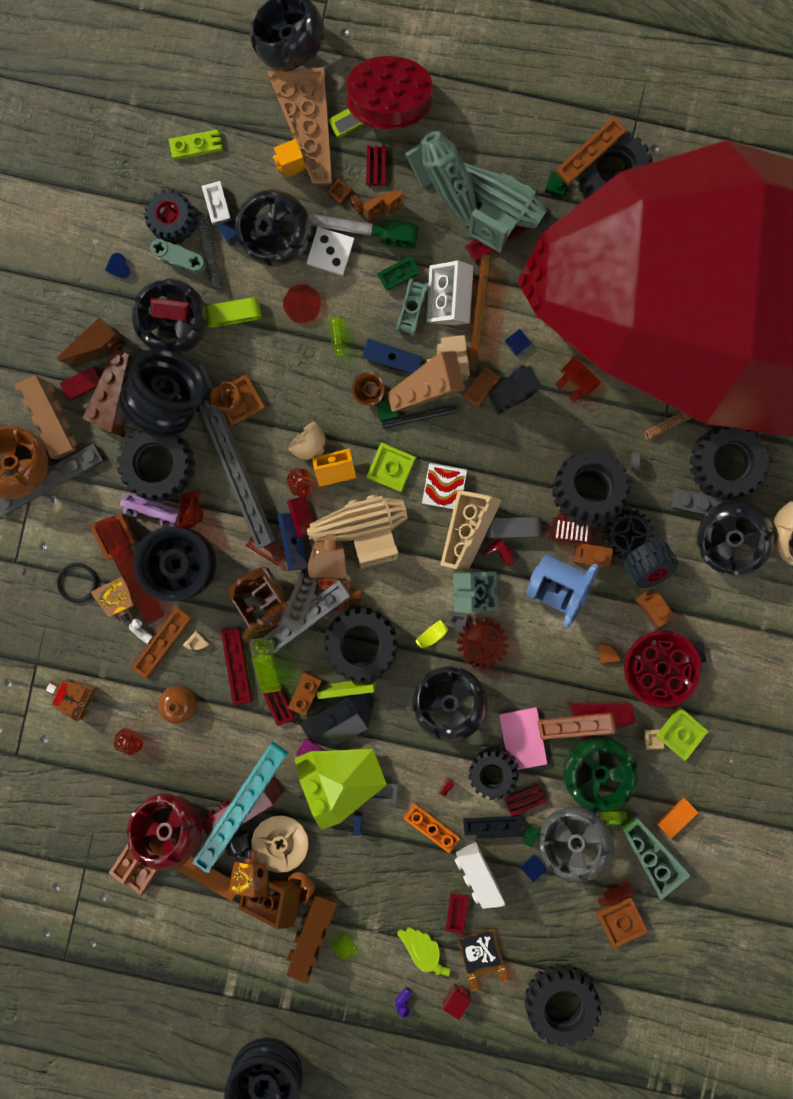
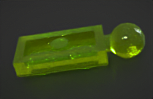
(265, 667)
(616, 817)

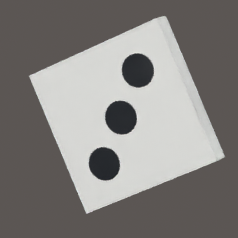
(330, 251)

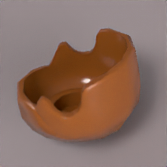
(226, 396)
(305, 883)

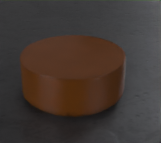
(356, 204)

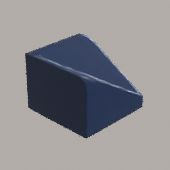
(228, 232)

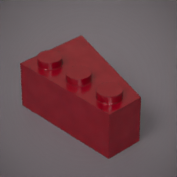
(622, 712)

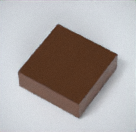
(339, 191)

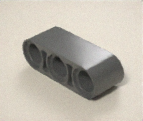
(515, 527)

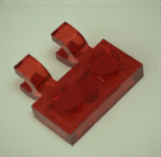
(580, 376)

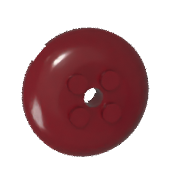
(680, 673)

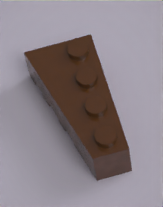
(104, 404)
(311, 936)

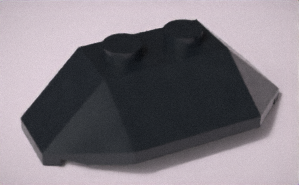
(340, 720)

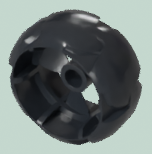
(298, 42)
(281, 205)
(174, 290)
(727, 515)
(464, 684)

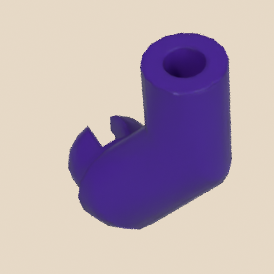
(401, 1002)

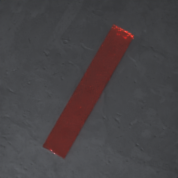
(124, 559)

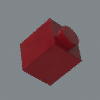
(457, 1001)

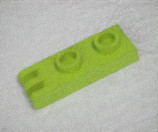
(195, 144)

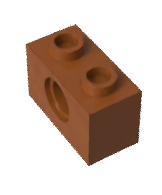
(305, 693)

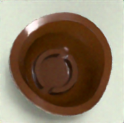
(368, 388)

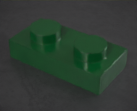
(398, 273)

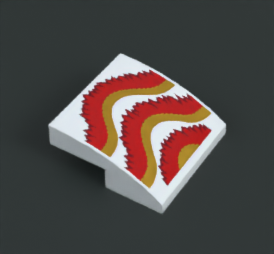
(443, 484)

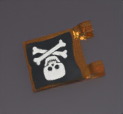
(481, 956)

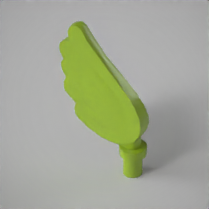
(423, 951)

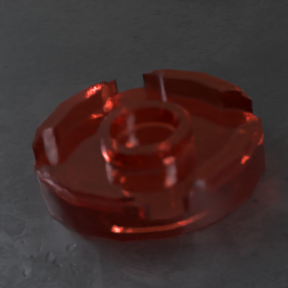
(302, 303)

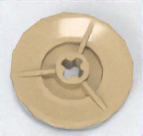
(286, 856)

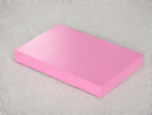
(523, 737)

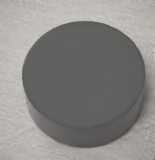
(635, 461)

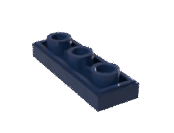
(380, 354)
(292, 544)

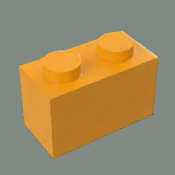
(289, 159)
(334, 467)

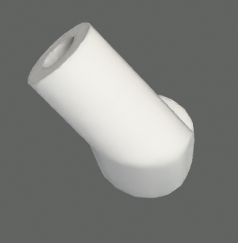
(135, 627)

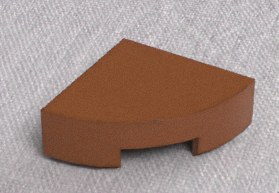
(607, 654)

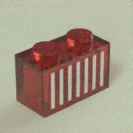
(570, 532)

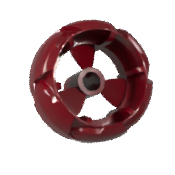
(181, 828)

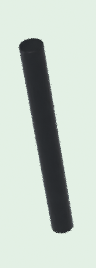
(419, 416)

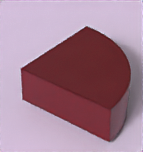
(447, 786)

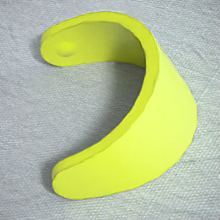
(432, 634)

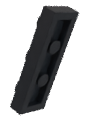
(492, 827)

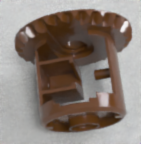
(262, 585)

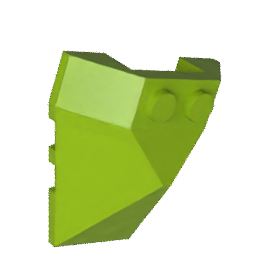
(338, 782)

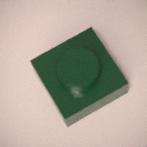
(555, 185)
(530, 834)

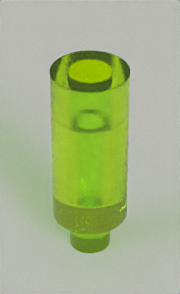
(337, 335)

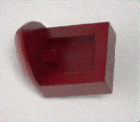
(505, 553)

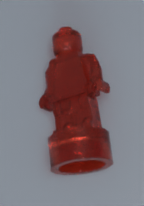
(613, 896)

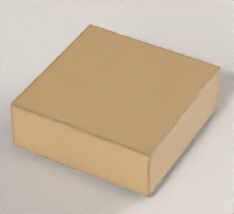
(650, 740)

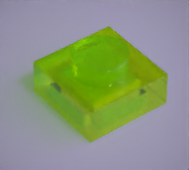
(343, 947)

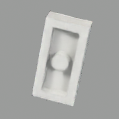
(216, 203)

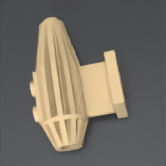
(366, 524)

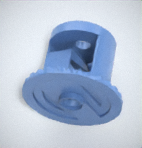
(567, 576)

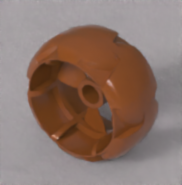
(23, 474)

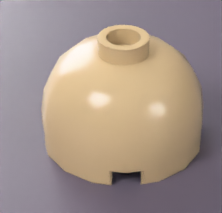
(308, 443)

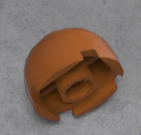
(177, 704)

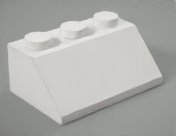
(449, 293)
(479, 877)

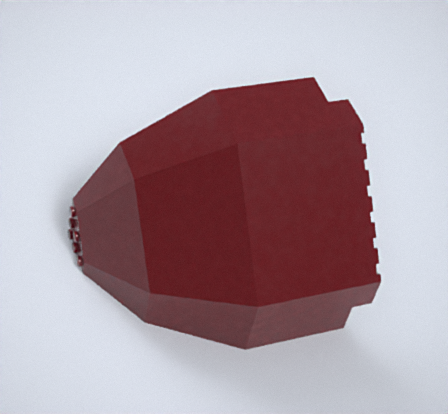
(682, 283)

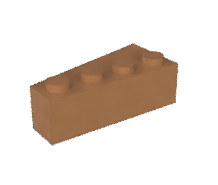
(430, 382)
(48, 416)

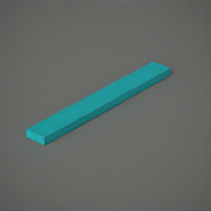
(240, 807)

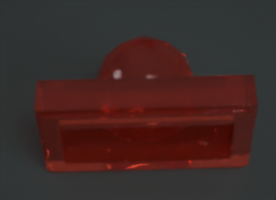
(189, 511)

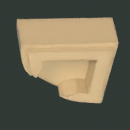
(196, 642)

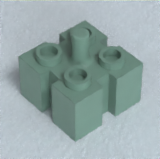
(475, 592)

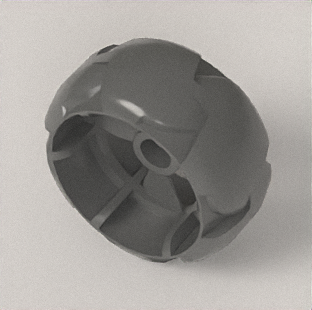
(598, 832)

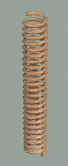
(682, 418)

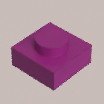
(307, 746)

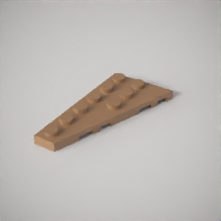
(305, 109)

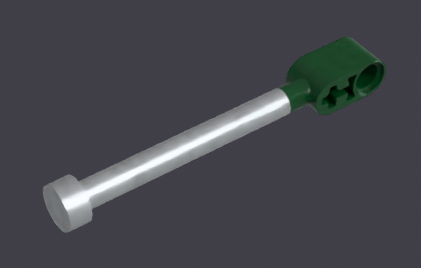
(392, 232)

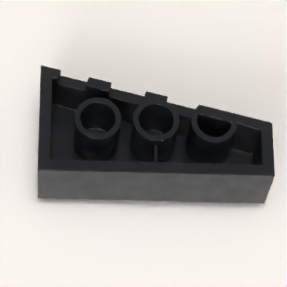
(515, 389)

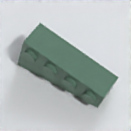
(658, 860)

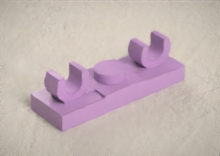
(149, 508)

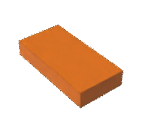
(677, 818)

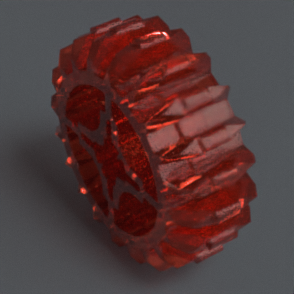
(481, 660)

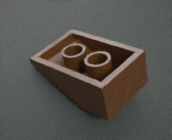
(92, 344)
(278, 907)

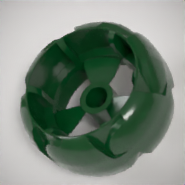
(587, 794)

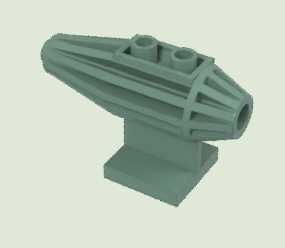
(439, 162)
(503, 207)

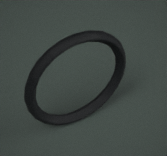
(59, 582)

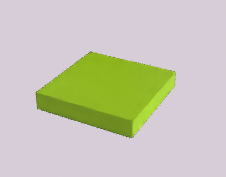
(391, 467)
(681, 733)

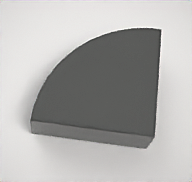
(458, 620)

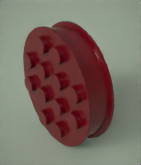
(389, 92)

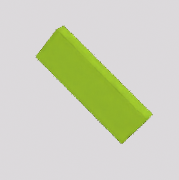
(345, 689)

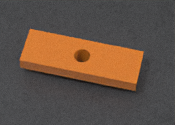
(423, 820)

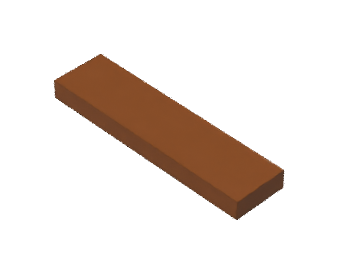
(591, 151)
(161, 642)
(577, 726)

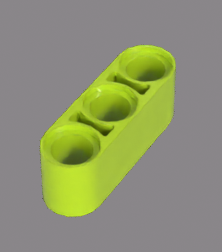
(233, 312)

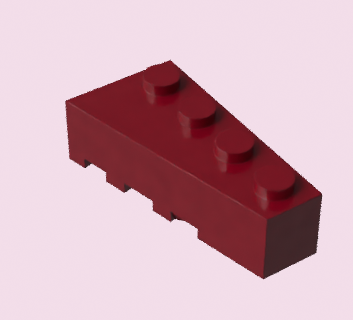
(266, 799)

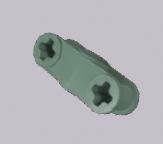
(178, 257)
(414, 295)

